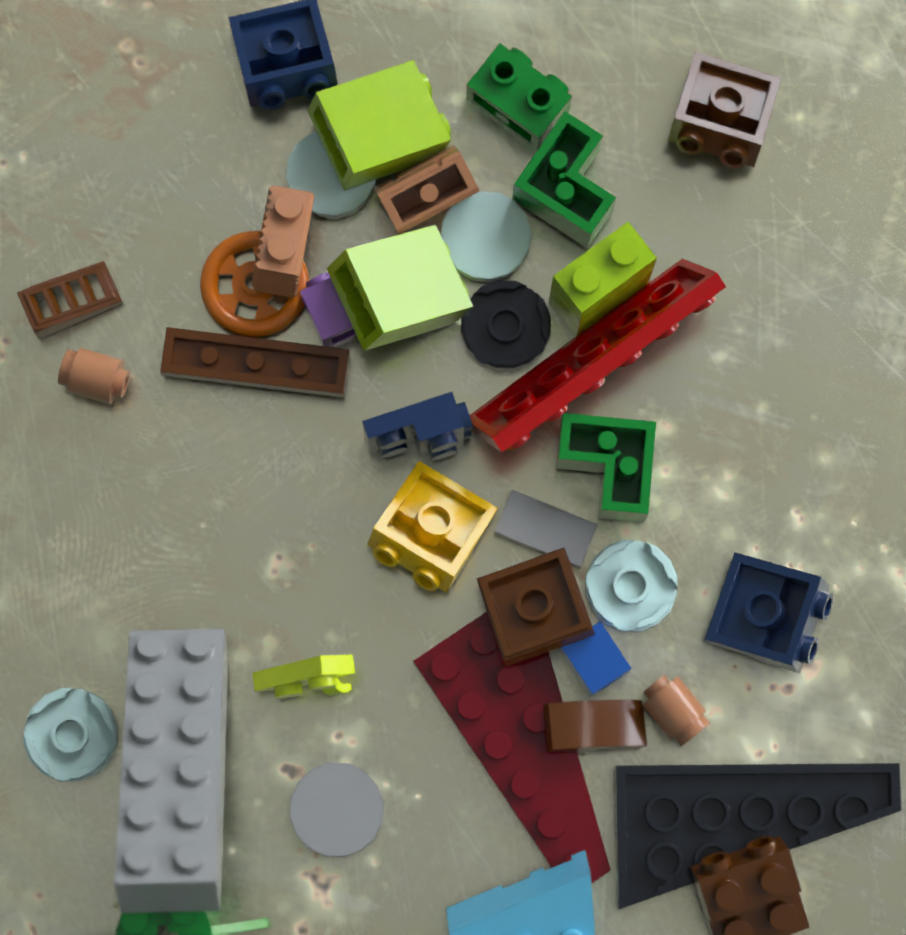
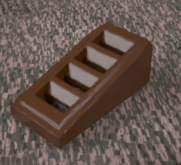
(61, 320)

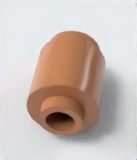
(93, 375)
(675, 709)

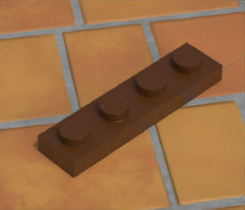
(255, 362)

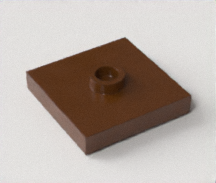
(535, 607)

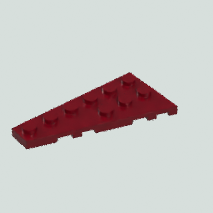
(504, 726)

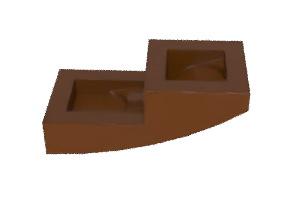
(594, 725)

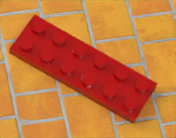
(594, 353)

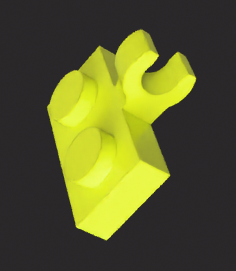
(316, 672)

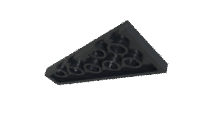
(685, 812)

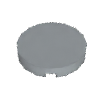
(336, 809)

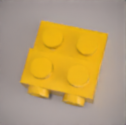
(430, 528)

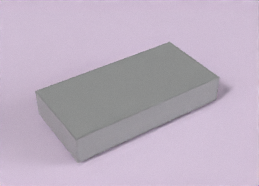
(545, 527)

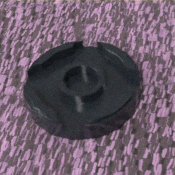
(506, 326)

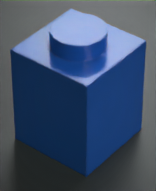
(595, 661)

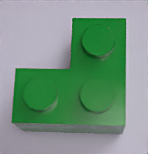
(555, 183)
(620, 452)

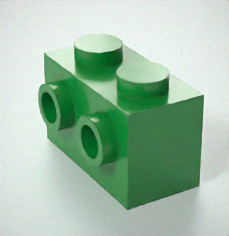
(518, 95)

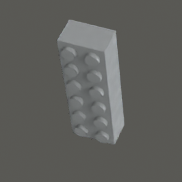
(172, 772)

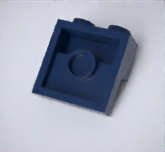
(283, 53)
(432, 424)
(770, 612)

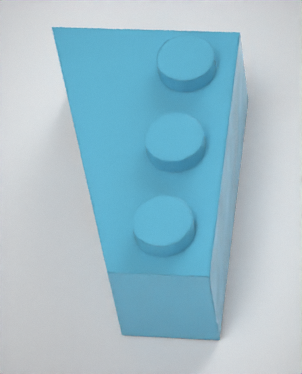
(543, 904)

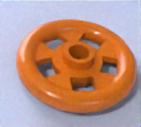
(224, 306)

